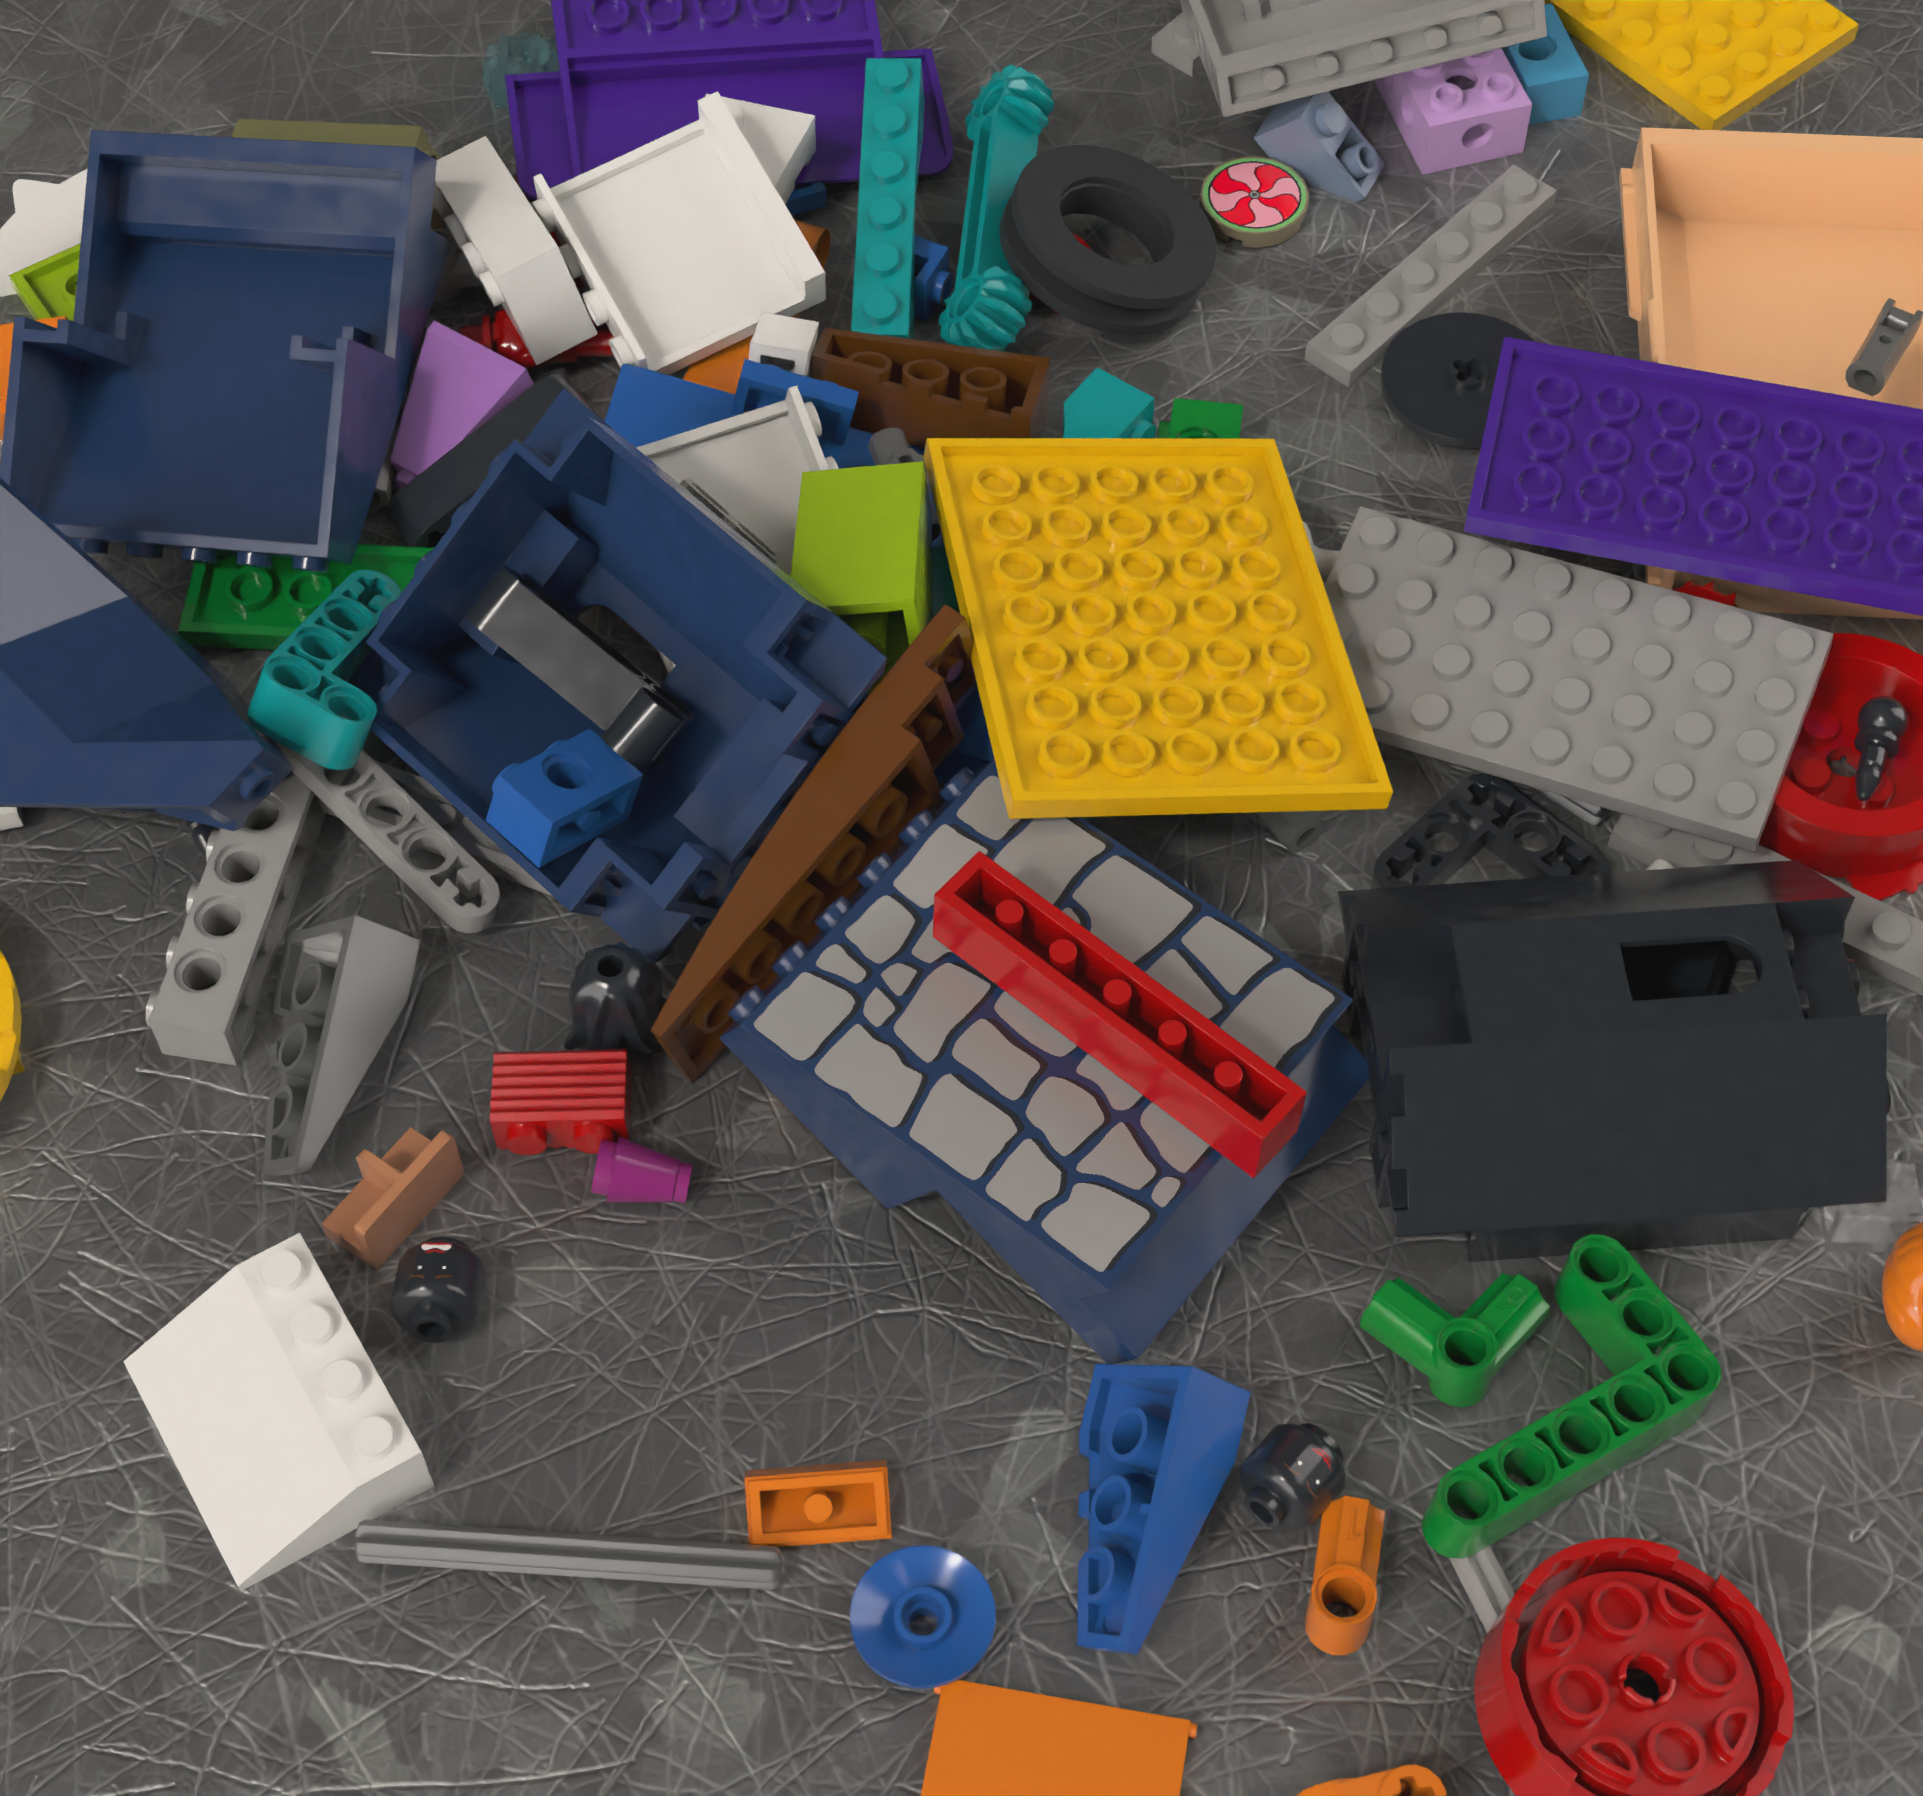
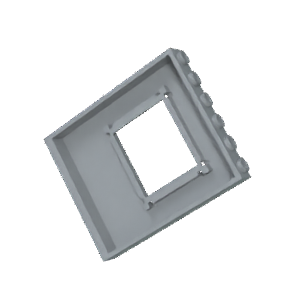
(1340, 43)

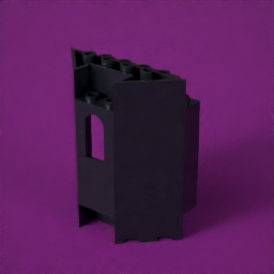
(1554, 1108)

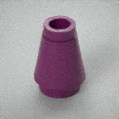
(639, 1174)

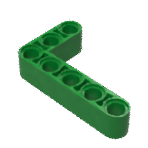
(1591, 1422)

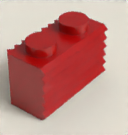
(560, 1099)

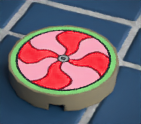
(1254, 201)

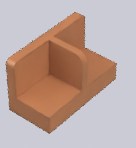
(394, 1195)

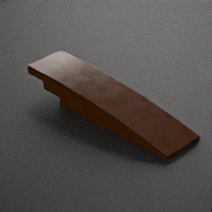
(833, 827)

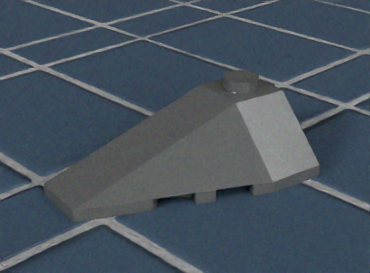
(337, 1002)

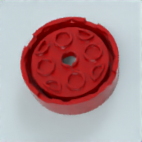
(1818, 811)
(1558, 1664)

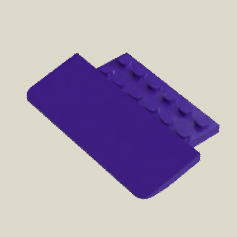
(644, 64)

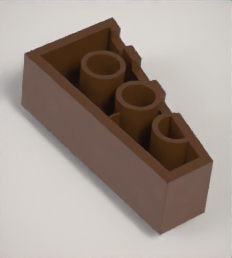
(935, 386)

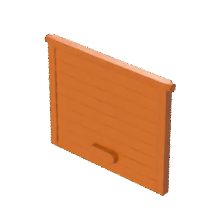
(1047, 1745)

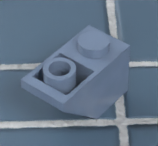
(1321, 145)

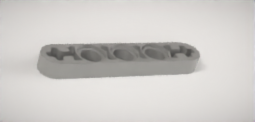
(397, 842)

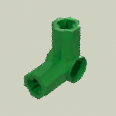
(1431, 1337)

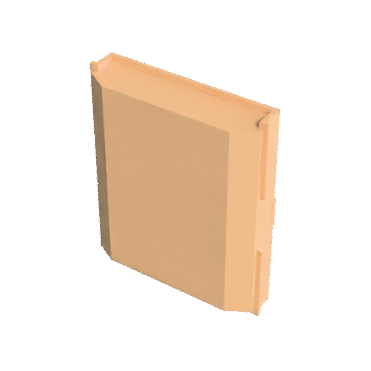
(1772, 270)

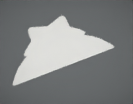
(44, 223)

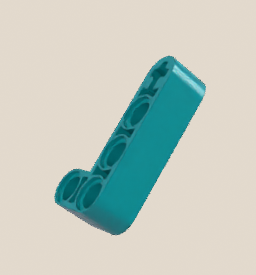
(305, 685)

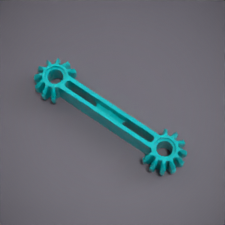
(1005, 131)

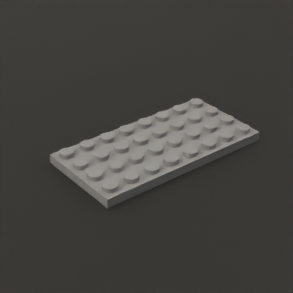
(1573, 676)

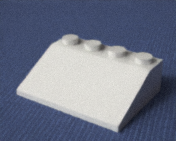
(276, 1414)

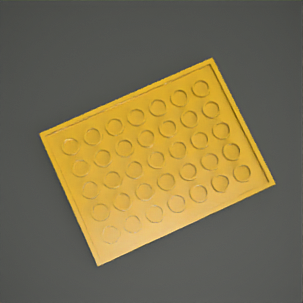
(1150, 629)

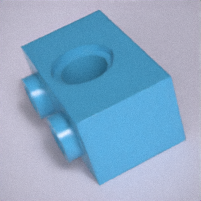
(1550, 72)

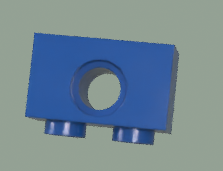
(563, 797)

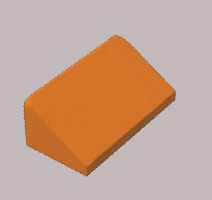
(818, 1504)

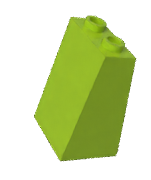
(868, 551)

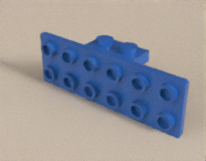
(658, 406)

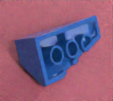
(1156, 1464)

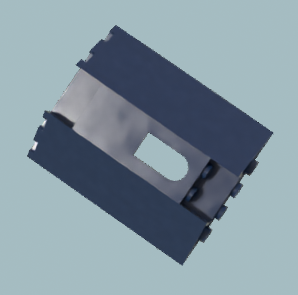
(750, 649)

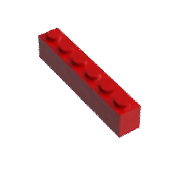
(1118, 1014)

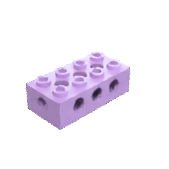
(1459, 111)

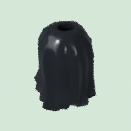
(615, 1000)

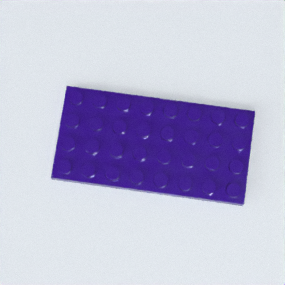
(1703, 475)

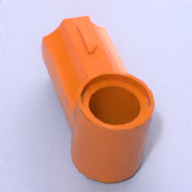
(1345, 1573)

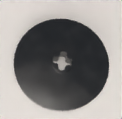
(1444, 374)

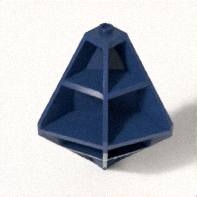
(108, 697)

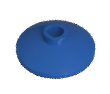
(919, 1584)

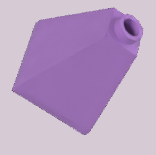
(450, 397)

